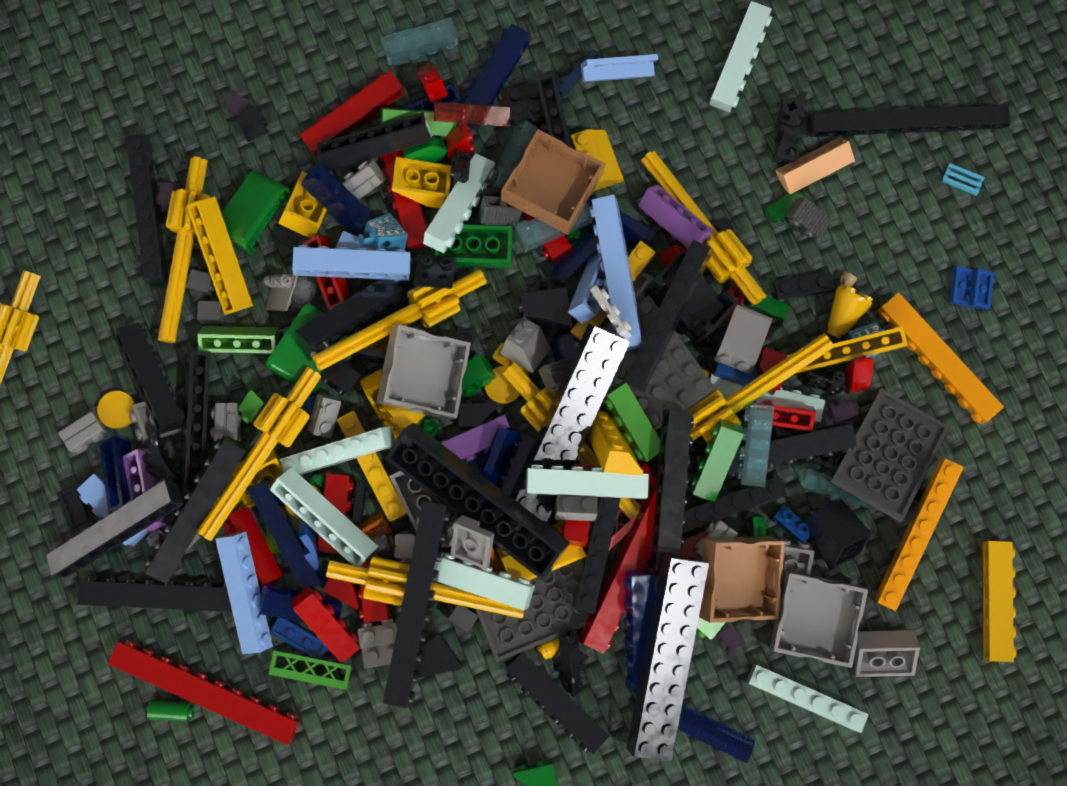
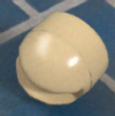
(847, 279)

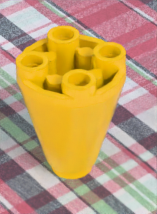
(846, 310)
(398, 418)

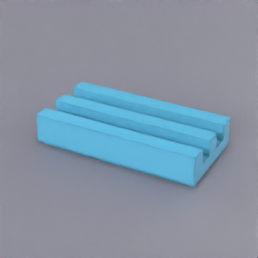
(966, 173)

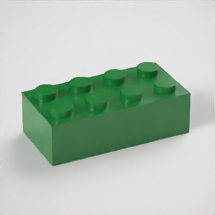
(482, 247)

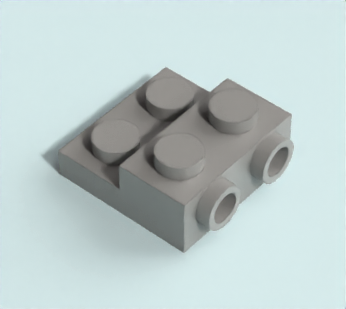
(145, 423)
(471, 542)
(797, 557)
(377, 643)

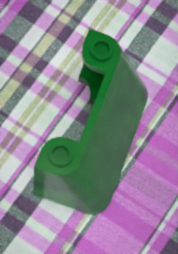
(253, 209)
(288, 358)

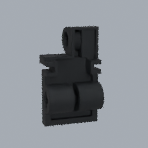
(789, 120)

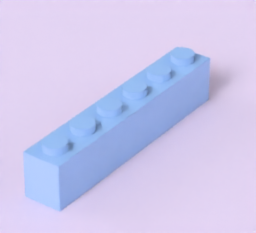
(351, 263)
(243, 592)

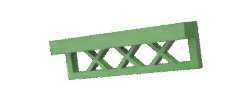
(310, 677)

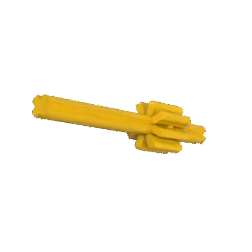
(180, 222)
(729, 253)
(425, 303)
(16, 322)
(716, 407)
(535, 412)
(281, 423)
(387, 581)

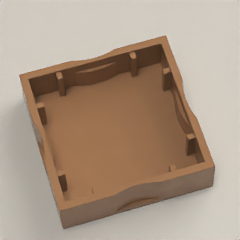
(552, 182)
(742, 578)

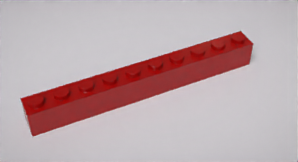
(632, 557)
(205, 692)

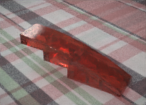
(471, 114)

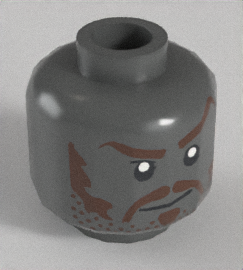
(386, 545)

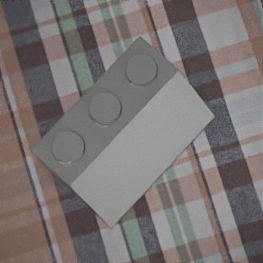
(886, 653)

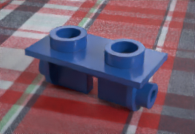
(788, 520)

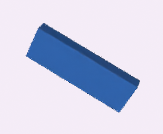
(299, 638)

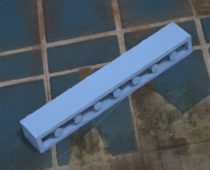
(616, 265)

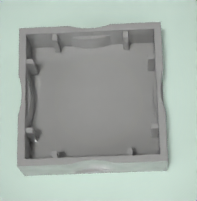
(423, 372)
(818, 618)

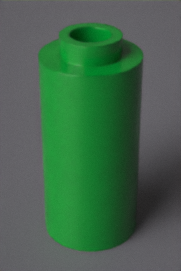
(170, 710)

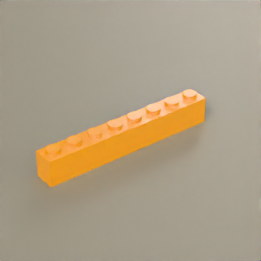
(941, 360)
(918, 533)

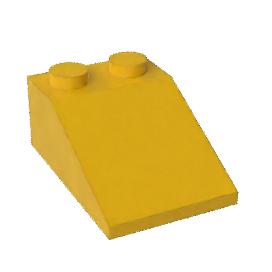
(422, 181)
(303, 211)

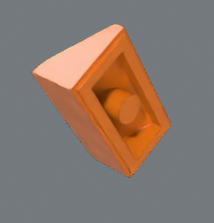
(375, 526)

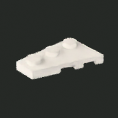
(623, 327)

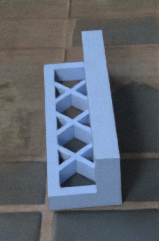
(618, 68)

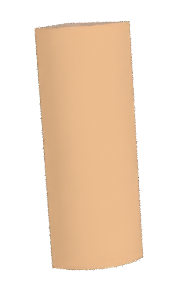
(815, 165)

